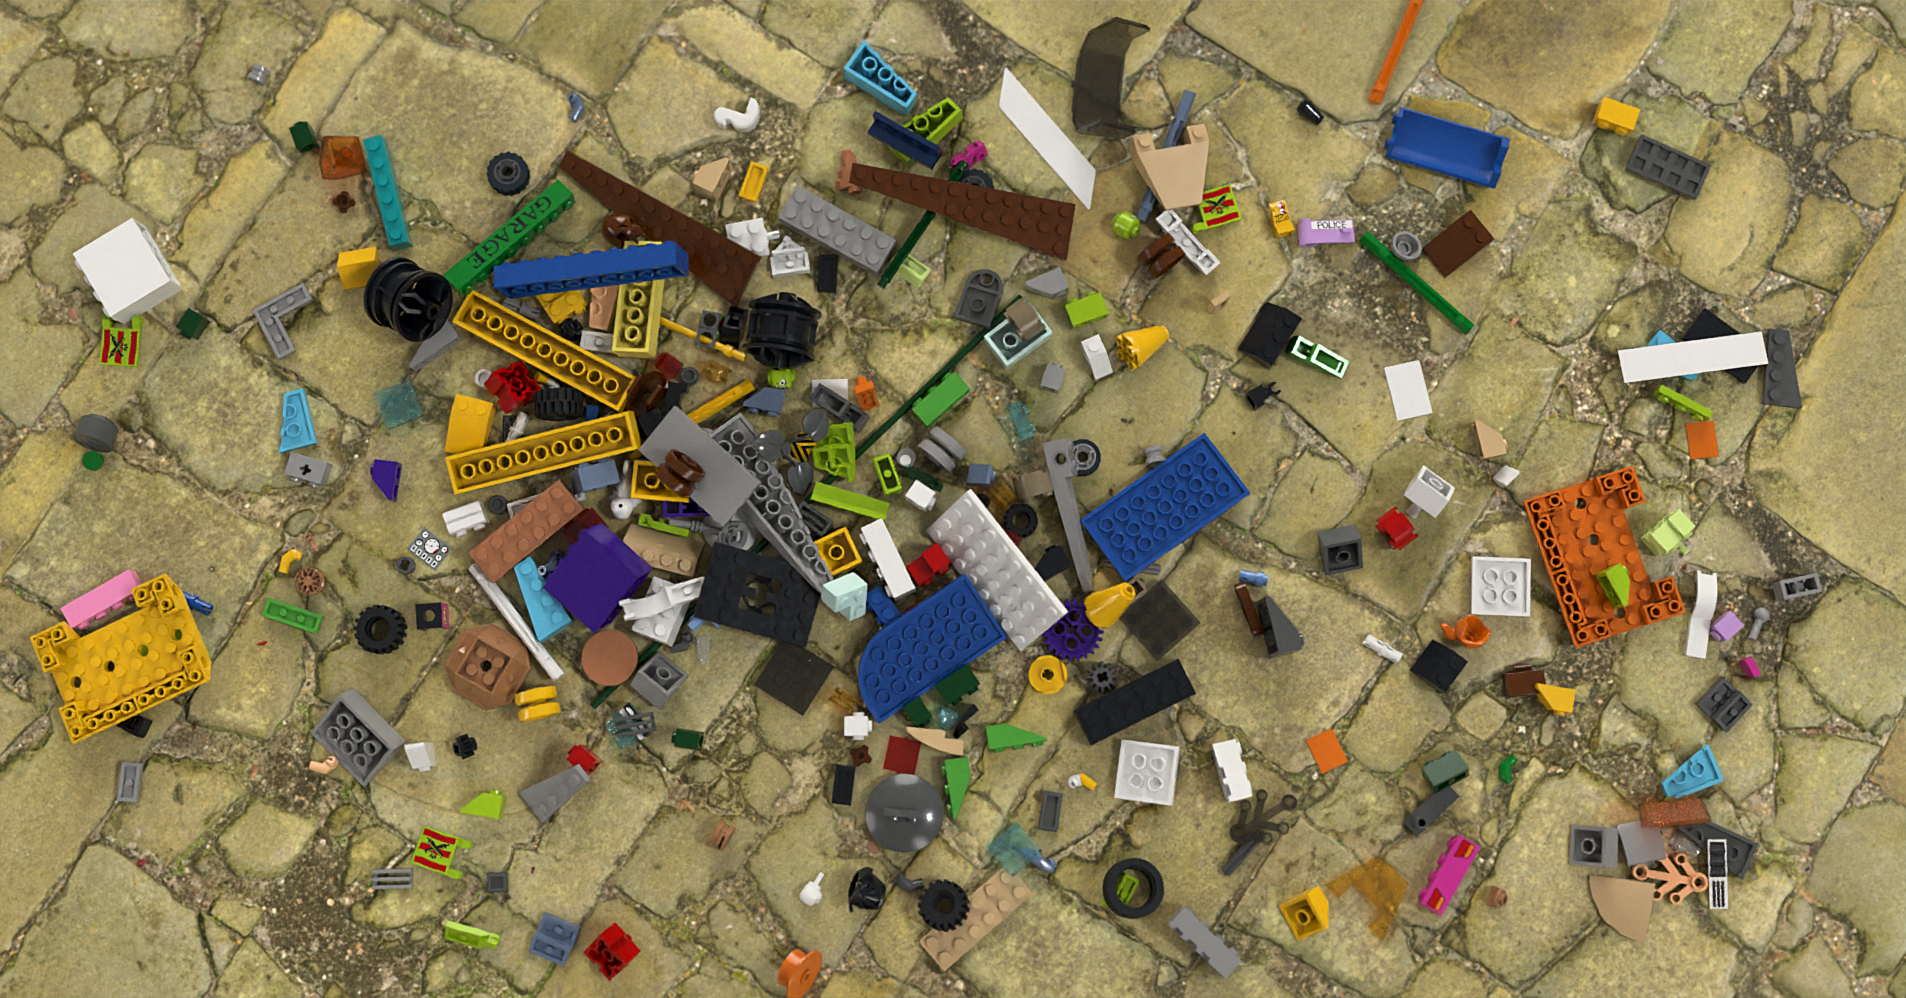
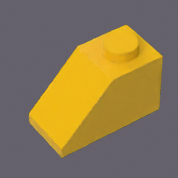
(1556, 698)

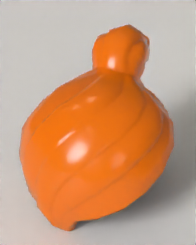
(1468, 631)

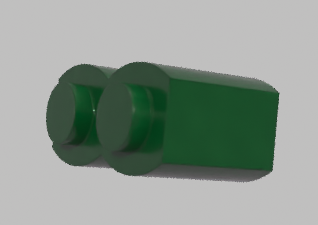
(688, 739)

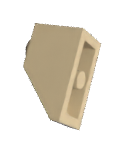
(1488, 441)

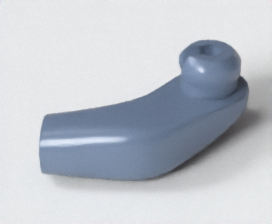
(551, 566)
(1046, 866)

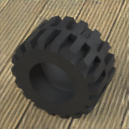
(558, 404)
(365, 624)

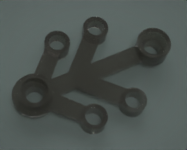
(1261, 820)

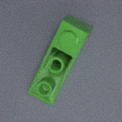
(1005, 736)
(958, 777)

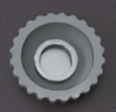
(1406, 246)

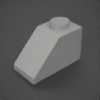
(1049, 284)

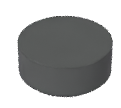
(498, 504)

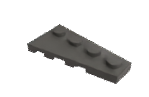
(1780, 375)
(1738, 848)

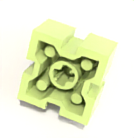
(1669, 533)

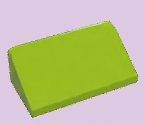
(1124, 887)

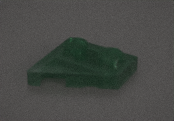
(929, 481)

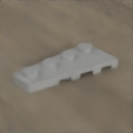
(554, 792)

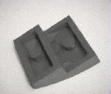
(1723, 704)

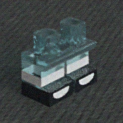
(632, 740)

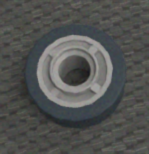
(1094, 456)

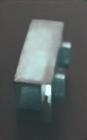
(1019, 416)

